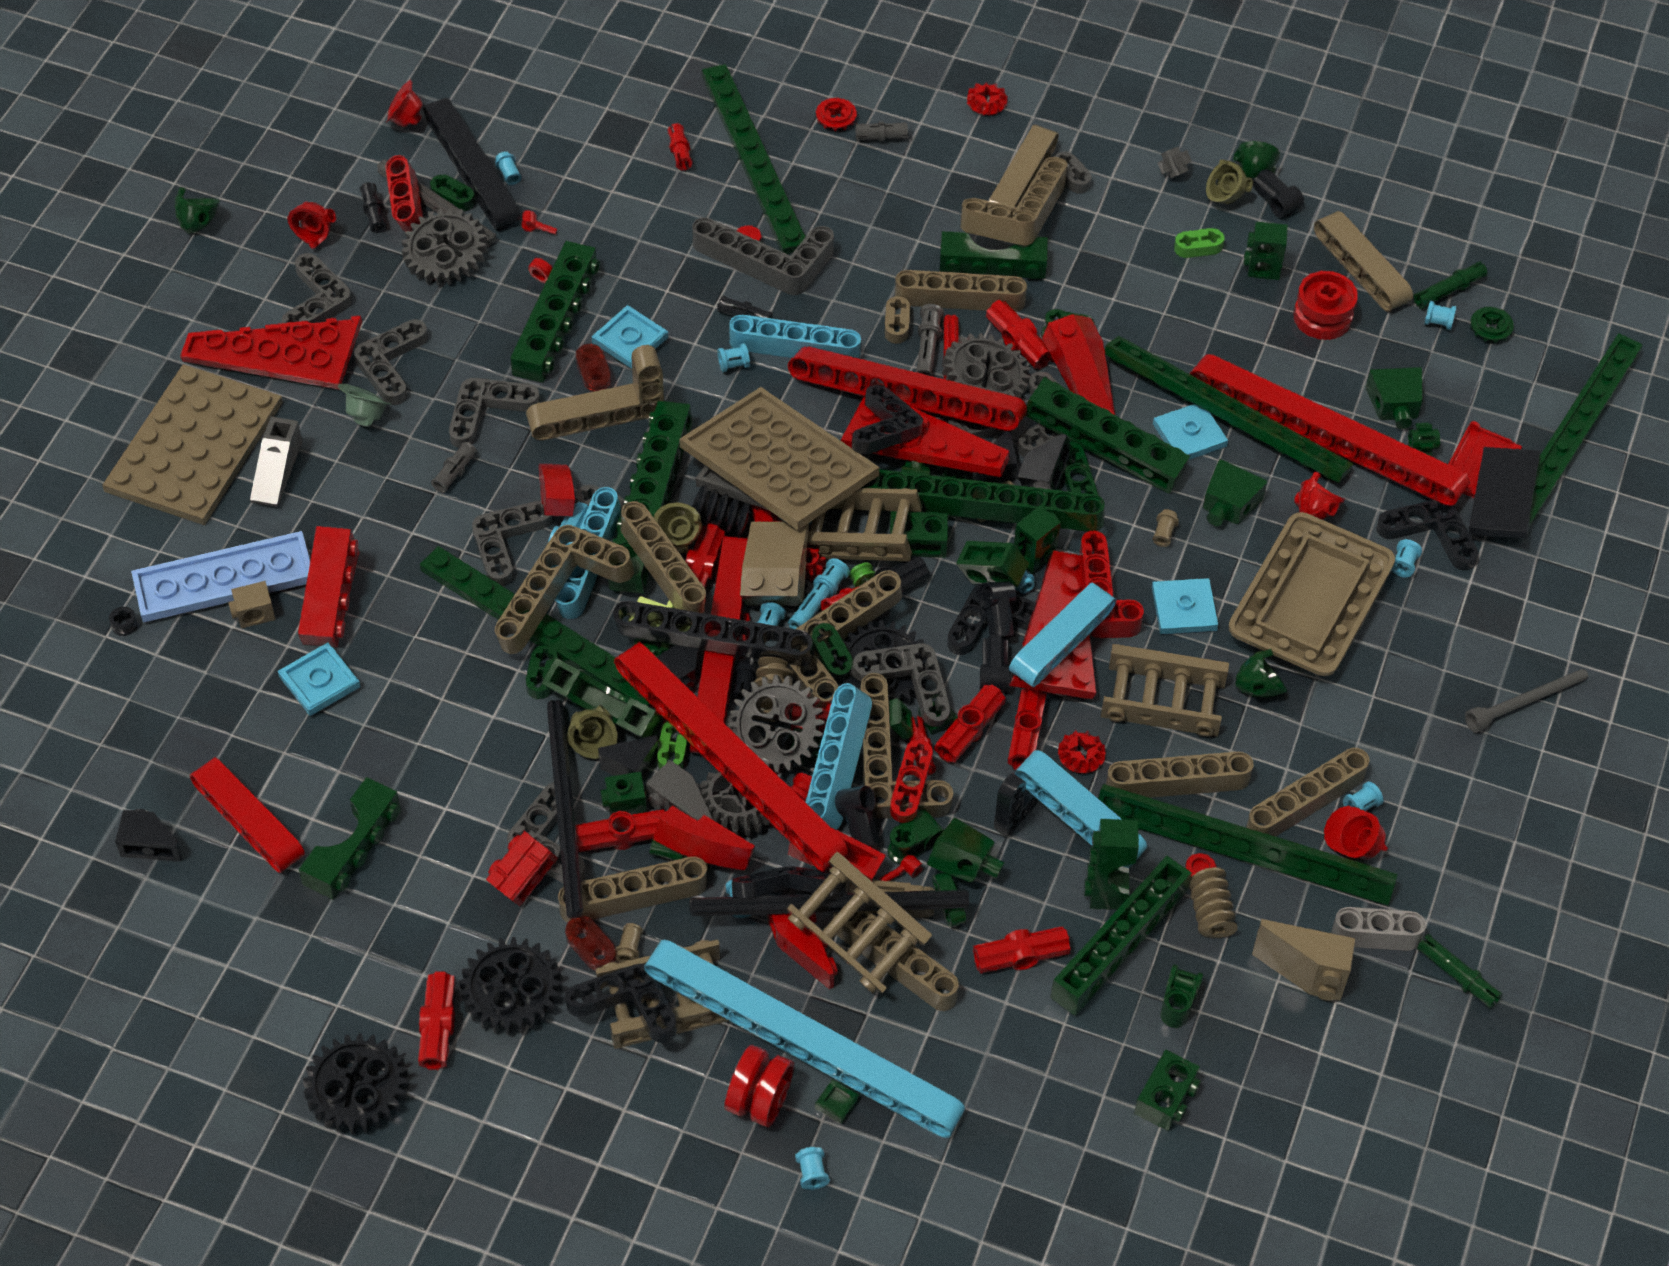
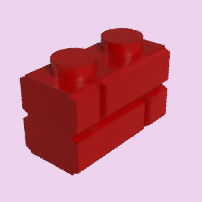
(521, 868)

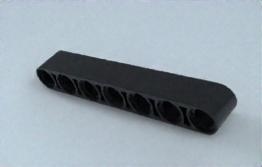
(471, 163)
(703, 623)

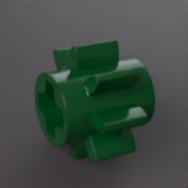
(1424, 438)

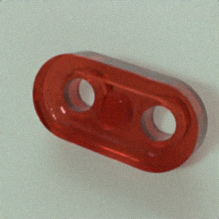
(595, 372)
(592, 945)

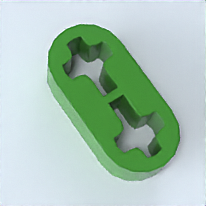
(1199, 243)
(667, 746)

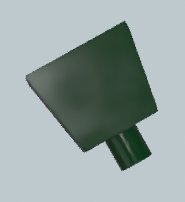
(1396, 394)
(1232, 494)
(964, 853)

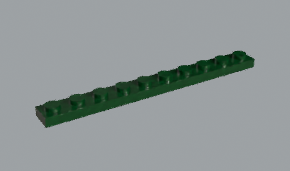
(753, 158)
(1229, 409)
(1582, 417)
(494, 600)
(1251, 845)

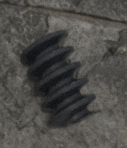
(721, 511)

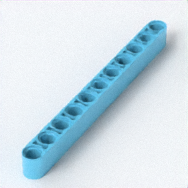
(805, 1038)

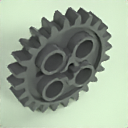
(444, 246)
(966, 365)
(784, 698)

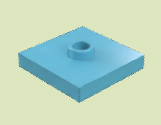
(627, 332)
(1191, 431)
(1184, 606)
(319, 679)

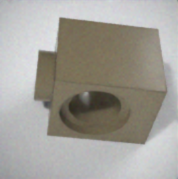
(251, 604)

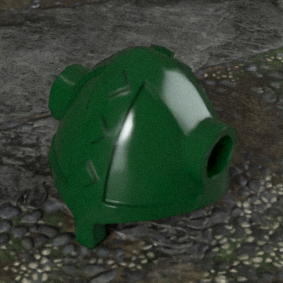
(1255, 157)
(194, 213)
(1258, 678)

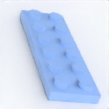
(209, 577)

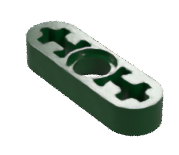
(1080, 466)

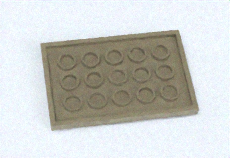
(193, 444)
(779, 458)

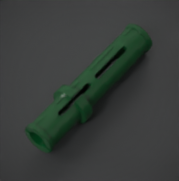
(1457, 281)
(1469, 979)

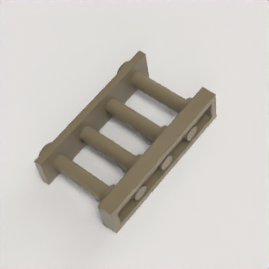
(867, 544)
(1166, 666)
(887, 914)
(688, 1013)

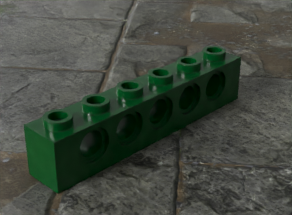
(554, 312)
(1088, 426)
(1120, 935)

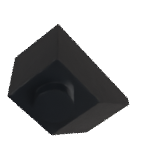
(1046, 464)
(682, 663)
(146, 837)

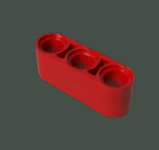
(400, 184)

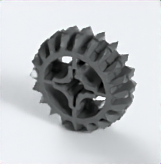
(726, 808)

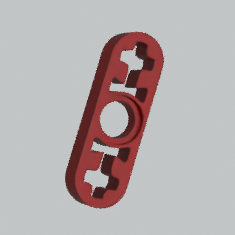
(914, 793)

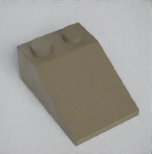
(774, 564)
(1306, 957)

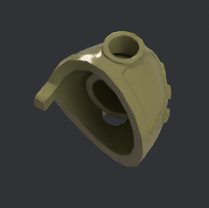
(1231, 183)
(680, 524)
(590, 731)

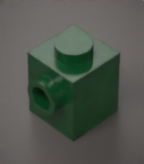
(624, 794)

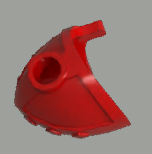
(314, 220)
(1316, 499)

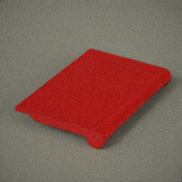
(1470, 450)

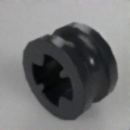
(130, 623)

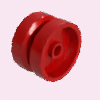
(1325, 305)
(759, 1086)

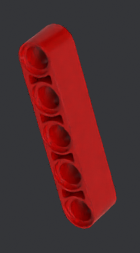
(247, 815)

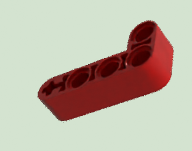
(1097, 570)

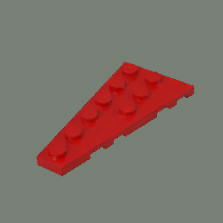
(284, 351)
(937, 445)
(1060, 586)

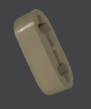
(895, 319)

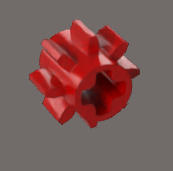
(814, 564)

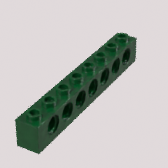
(655, 476)

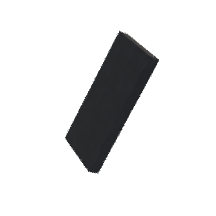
(1505, 492)

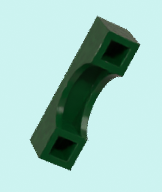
(963, 255)
(589, 694)
(1112, 848)
(331, 867)

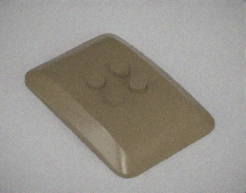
(1312, 594)

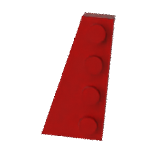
(328, 586)

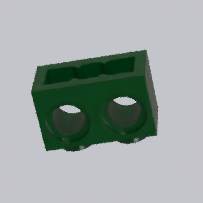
(1266, 250)
(925, 533)
(1037, 537)
(992, 562)
(1163, 1088)

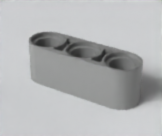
(1390, 921)

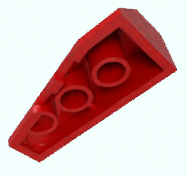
(1080, 358)

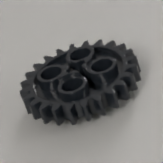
(890, 637)
(484, 997)
(329, 1077)

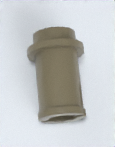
(1167, 521)
(629, 943)

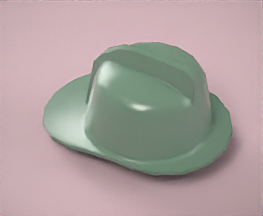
(362, 404)

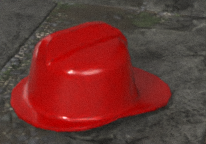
(405, 107)
(1355, 833)

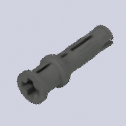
(929, 332)

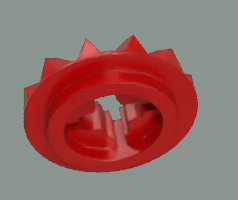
(978, 103)
(833, 107)
(1074, 759)

